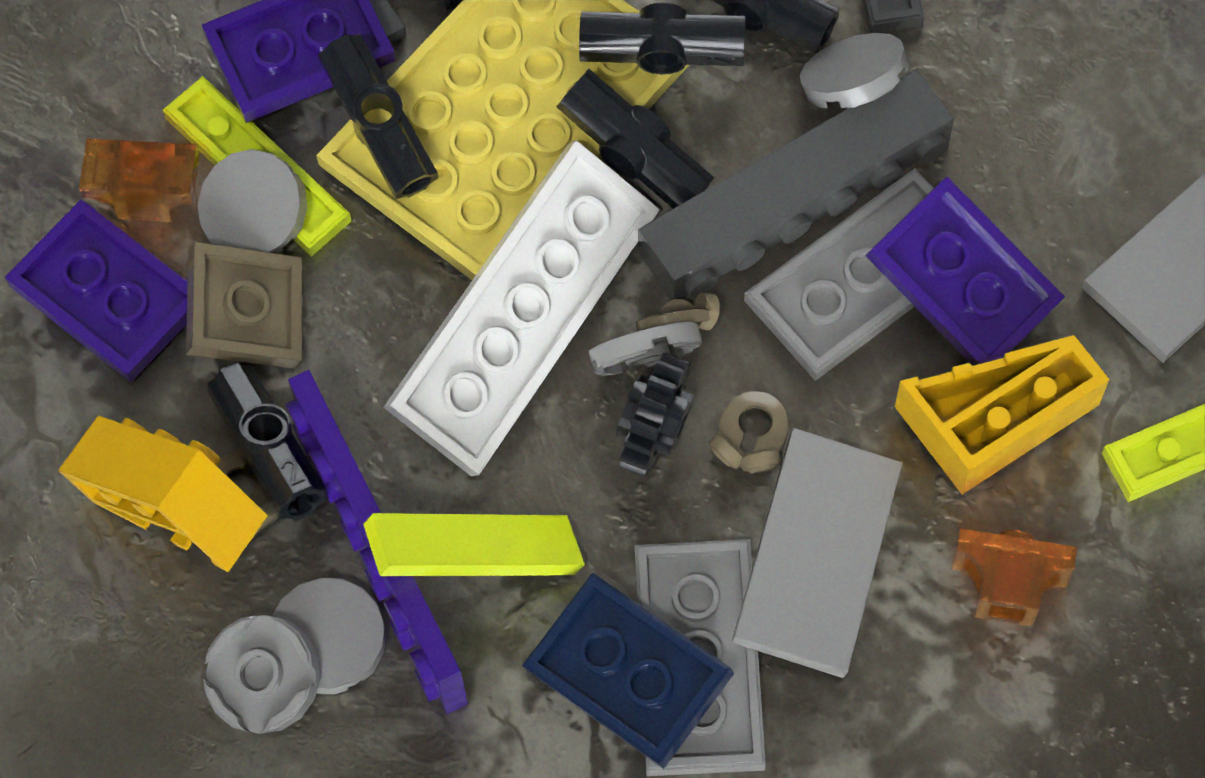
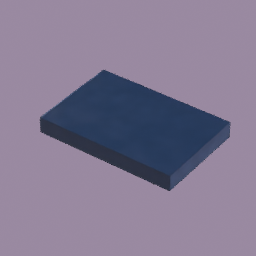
(628, 670)

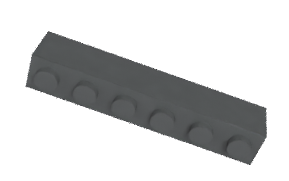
(794, 188)

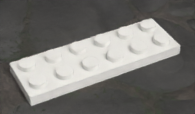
(521, 309)

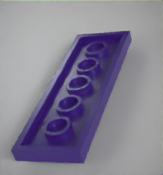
(346, 487)

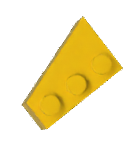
(1002, 408)
(164, 484)

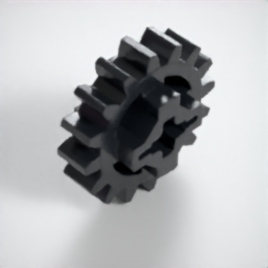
(655, 415)

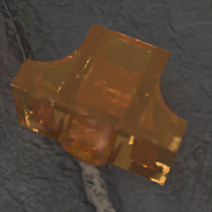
(139, 177)
(1011, 572)

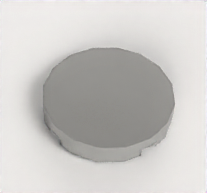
(854, 70)
(252, 202)
(644, 347)
(341, 626)
(261, 674)

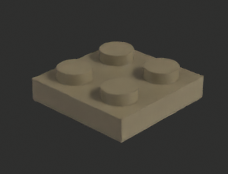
(244, 305)

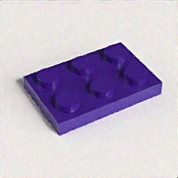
(274, 47)
(965, 275)
(103, 290)

